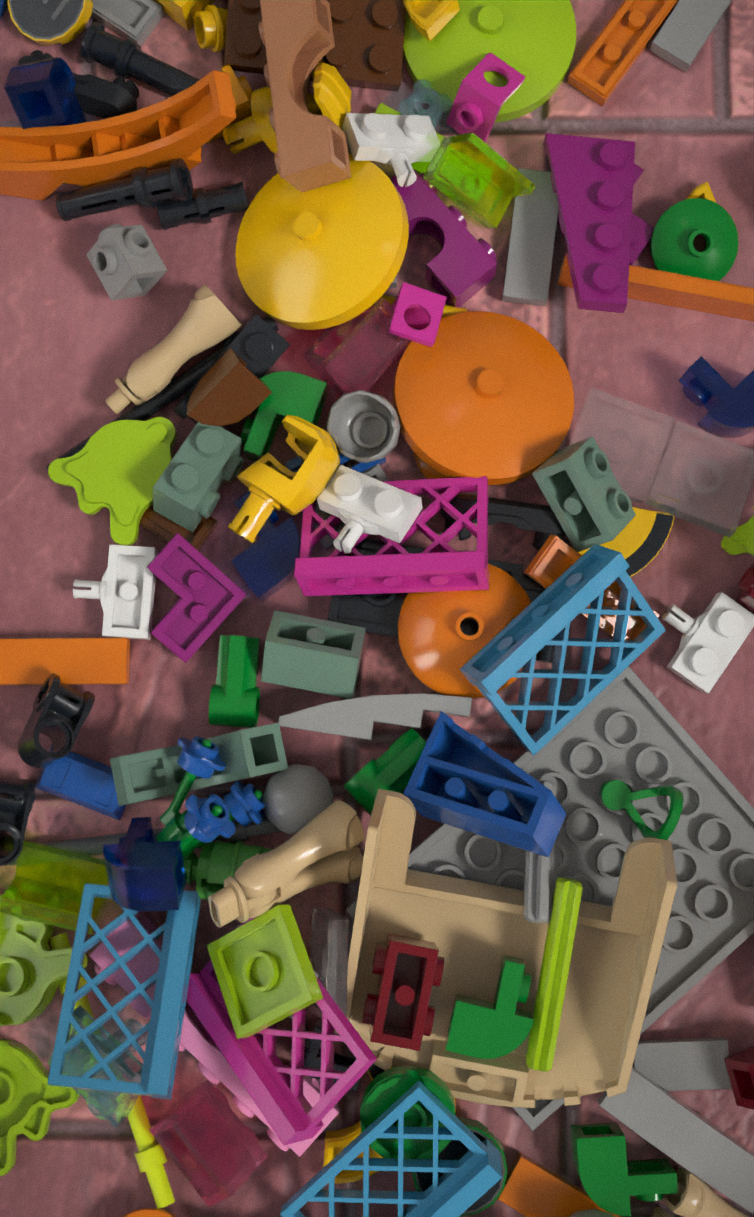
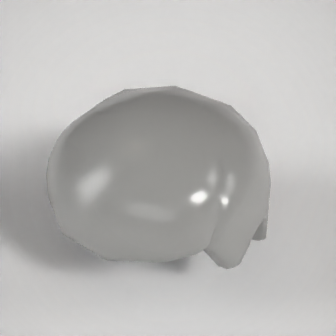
(364, 426)
(296, 797)

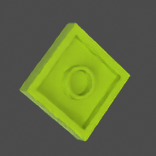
(264, 971)

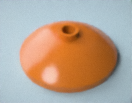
(433, 637)

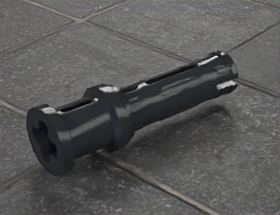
(129, 61)
(143, 188)

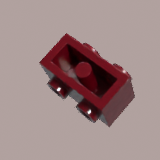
(401, 1008)

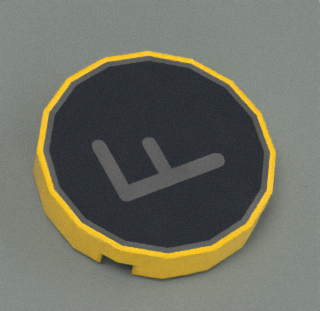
(50, 20)

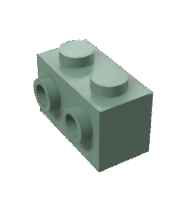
(197, 474)
(584, 494)
(312, 658)

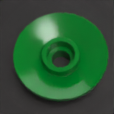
(674, 235)

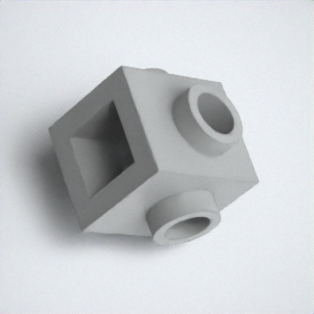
(126, 261)

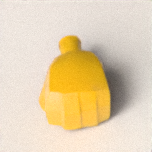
(330, 99)
(277, 487)

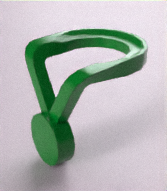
(617, 796)

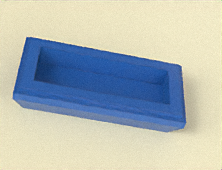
(82, 783)

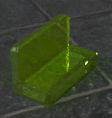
(476, 178)
(51, 886)

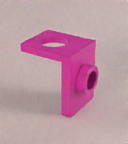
(479, 101)
(418, 310)

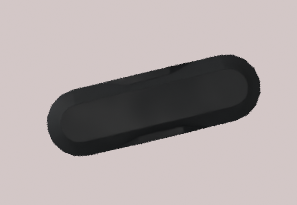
(96, 94)
(521, 514)

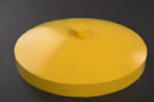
(323, 250)

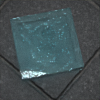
(105, 1105)

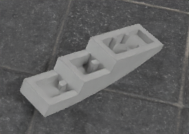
(357, 715)
(685, 1137)

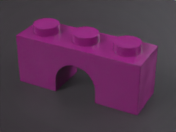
(464, 262)

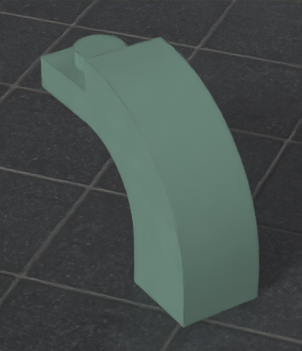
(158, 774)

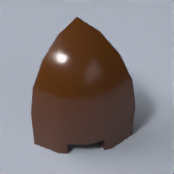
(226, 392)

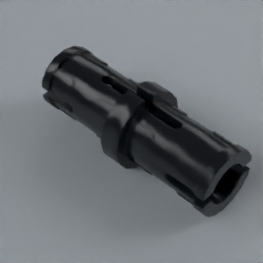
(202, 206)

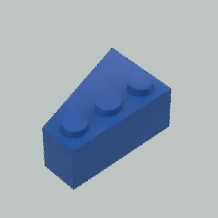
(481, 792)

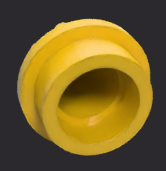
(211, 28)

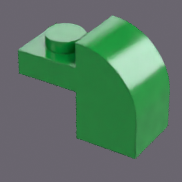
(290, 395)
(490, 1028)
(609, 1177)

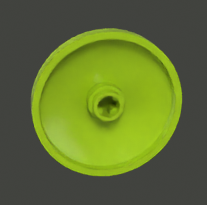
(525, 34)

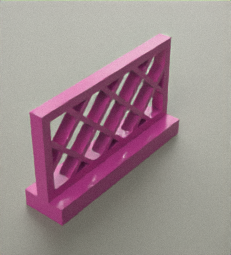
(402, 571)
(262, 1073)

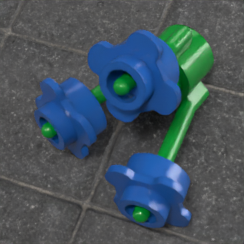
(208, 816)

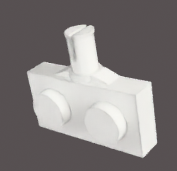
(392, 141)
(367, 507)
(124, 592)
(708, 640)

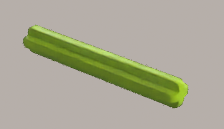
(554, 974)

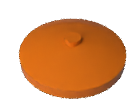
(484, 398)

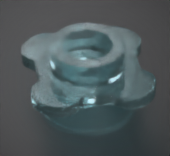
(422, 94)

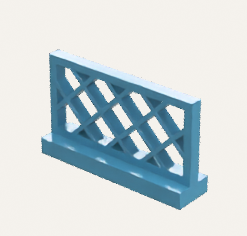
(551, 617)
(167, 1006)
(448, 1196)

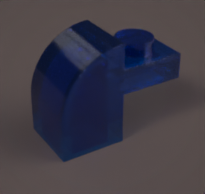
(44, 94)
(729, 408)
(271, 560)
(145, 872)

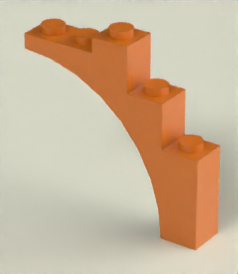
(110, 149)

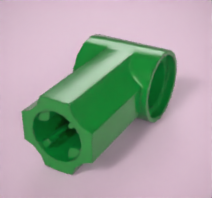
(235, 695)
(388, 772)

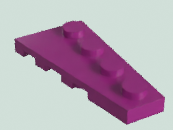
(595, 215)

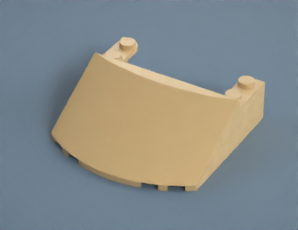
(482, 922)

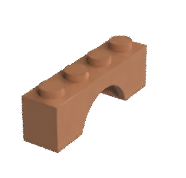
(309, 145)

